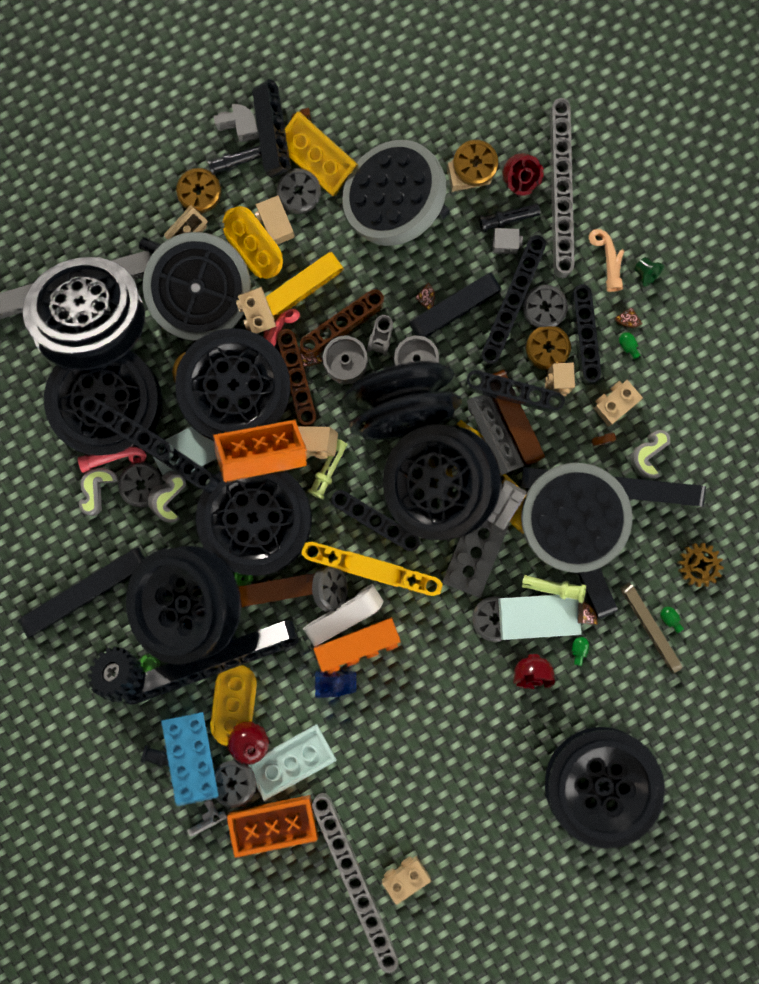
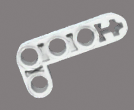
(350, 613)

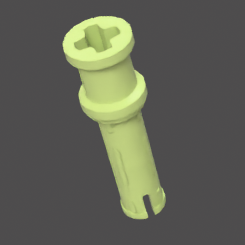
(326, 479)
(563, 589)

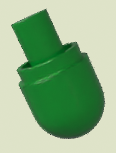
(629, 344)
(671, 618)
(580, 649)

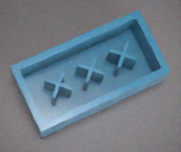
(189, 759)

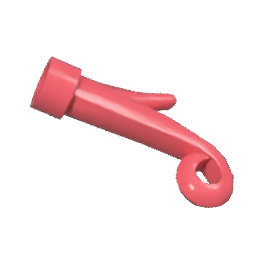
(289, 316)
(88, 462)

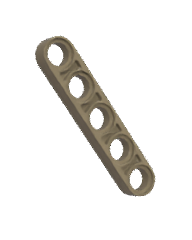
(651, 627)

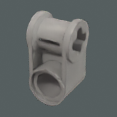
(380, 337)

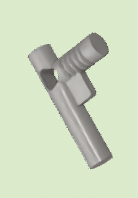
(208, 818)

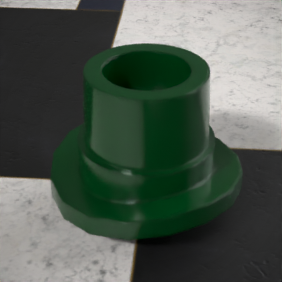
(648, 270)

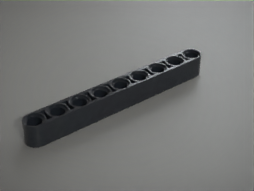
(642, 489)
(236, 653)

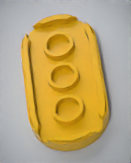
(252, 242)
(232, 701)

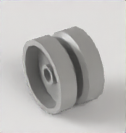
(416, 348)
(333, 358)

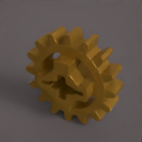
(703, 572)

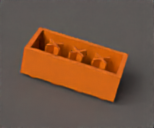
(260, 450)
(356, 645)
(272, 826)

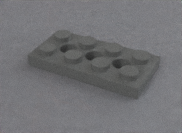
(495, 432)
(482, 566)

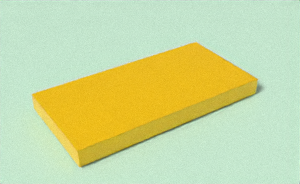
(318, 154)

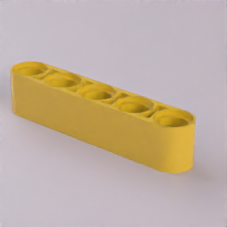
(304, 284)

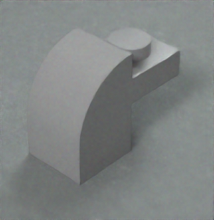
(240, 118)

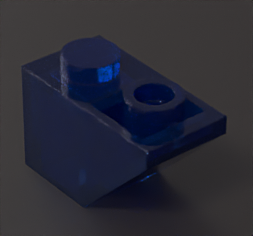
(335, 683)

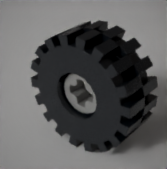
(123, 683)

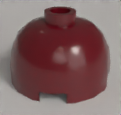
(522, 173)
(534, 672)
(248, 743)

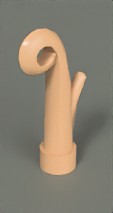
(613, 262)

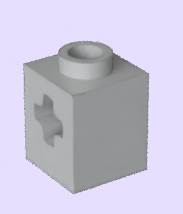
(506, 241)

